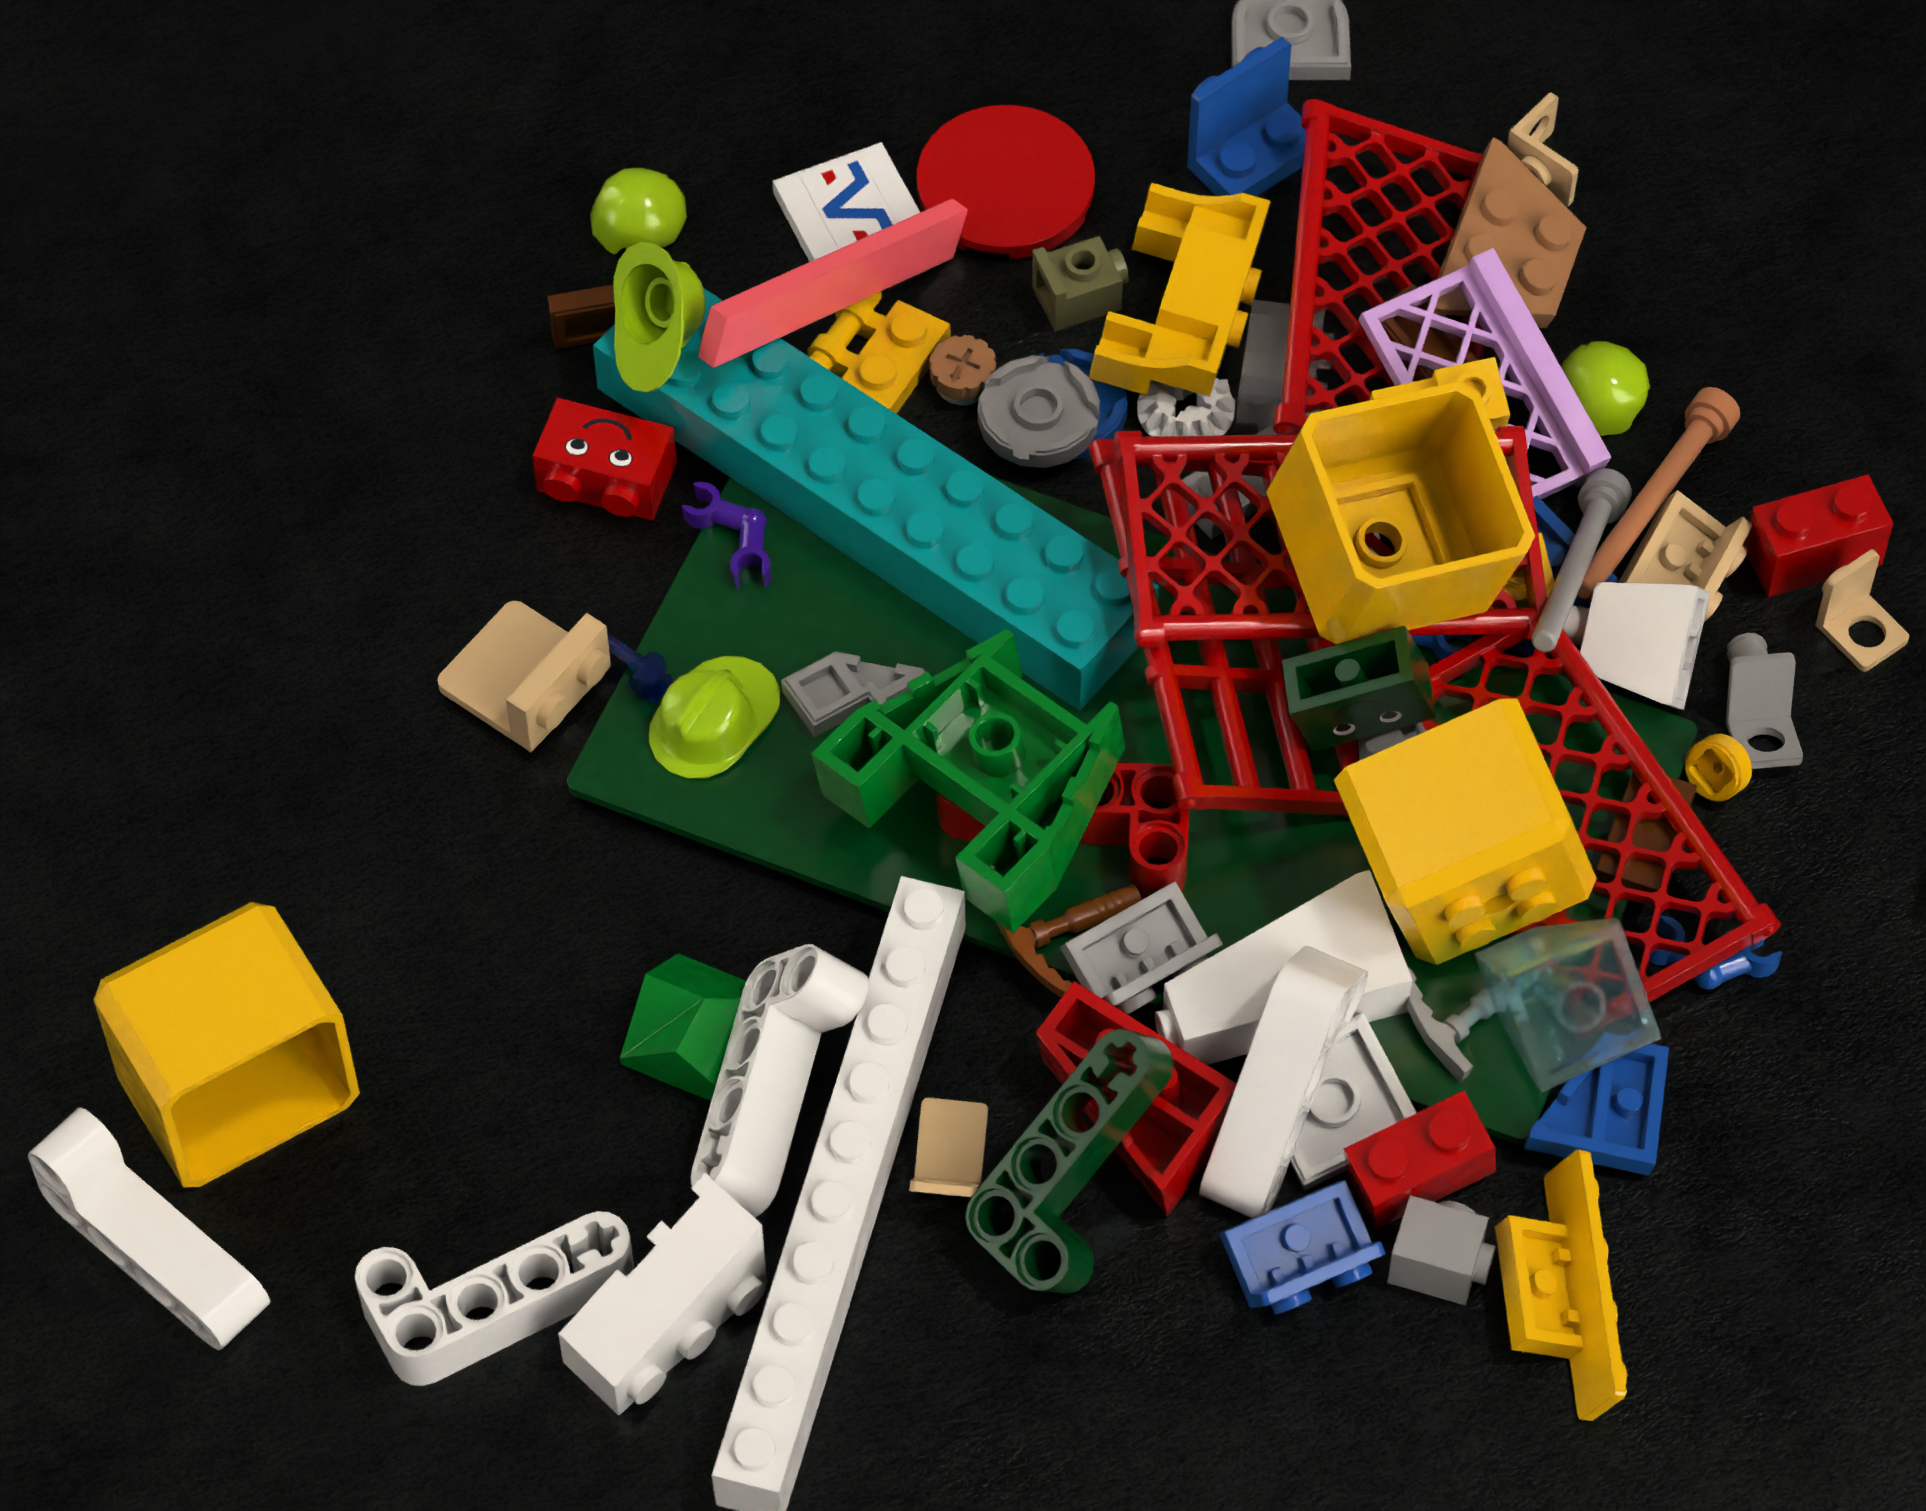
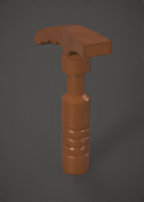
(1075, 920)

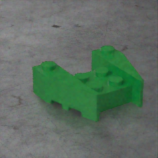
(995, 754)

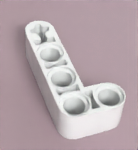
(769, 1067)
(1279, 1079)
(142, 1233)
(495, 1285)

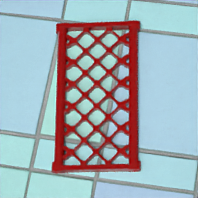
(1318, 245)
(1155, 629)
(1755, 918)

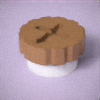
(961, 368)

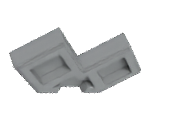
(840, 684)

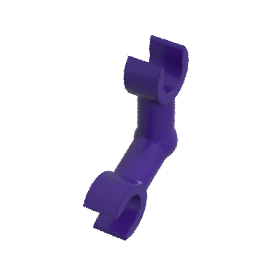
(749, 521)

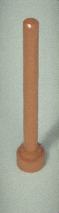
(1707, 420)

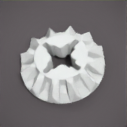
(1208, 418)

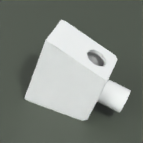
(1642, 636)

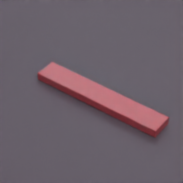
(831, 283)

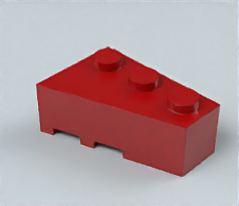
(1180, 1125)

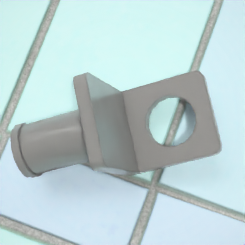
(1761, 700)

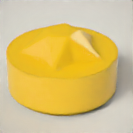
(1718, 767)

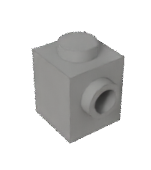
(1441, 1250)

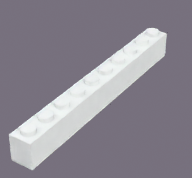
(840, 1200)

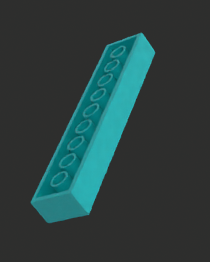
(897, 505)

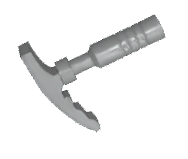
(1444, 1035)

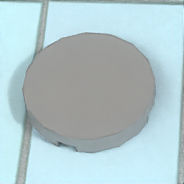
(1038, 412)

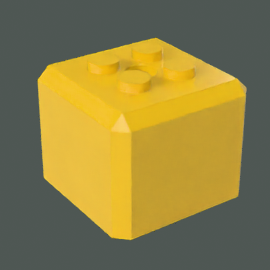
(1425, 478)
(1466, 832)
(227, 1043)

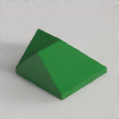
(683, 1024)

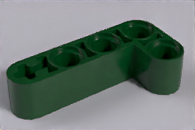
(1078, 1157)

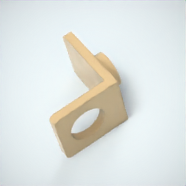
(1548, 166)
(1848, 601)
(950, 1147)

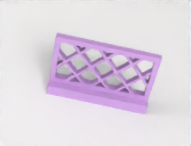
(1522, 353)

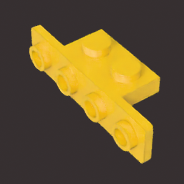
(1562, 1287)

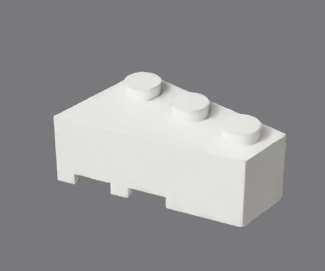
(670, 1301)

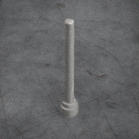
(1602, 501)

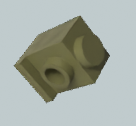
(1078, 282)

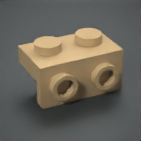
(1688, 549)

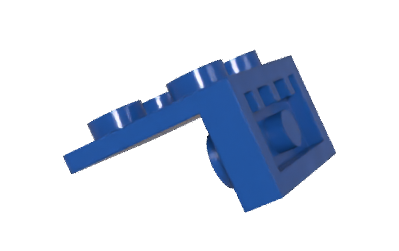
(1244, 128)

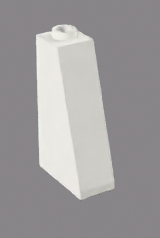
(1220, 1001)

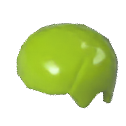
(638, 208)
(1608, 384)

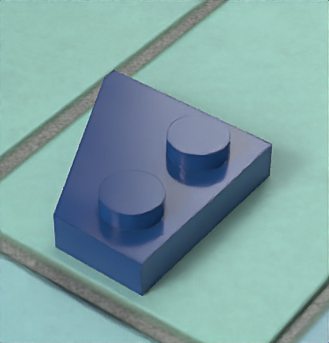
(1609, 1113)

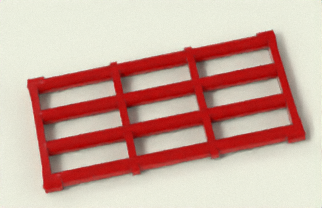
(1216, 673)

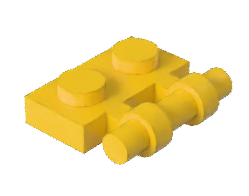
(893, 356)

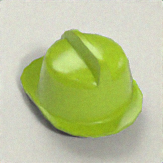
(655, 314)
(713, 716)

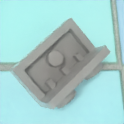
(1139, 948)

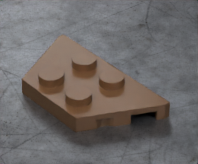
(1525, 227)

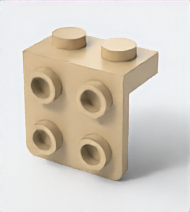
(526, 671)

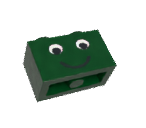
(1359, 688)

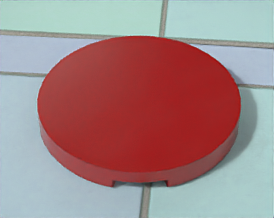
(1015, 173)

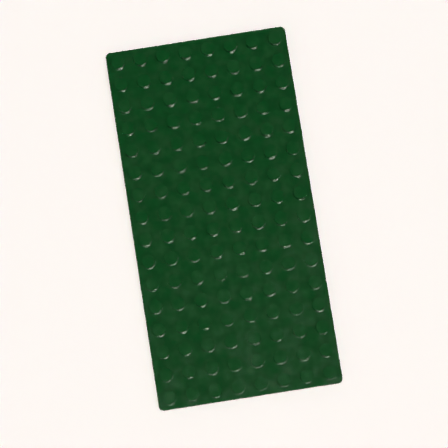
(1239, 862)

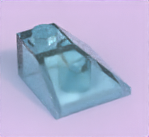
(1568, 997)

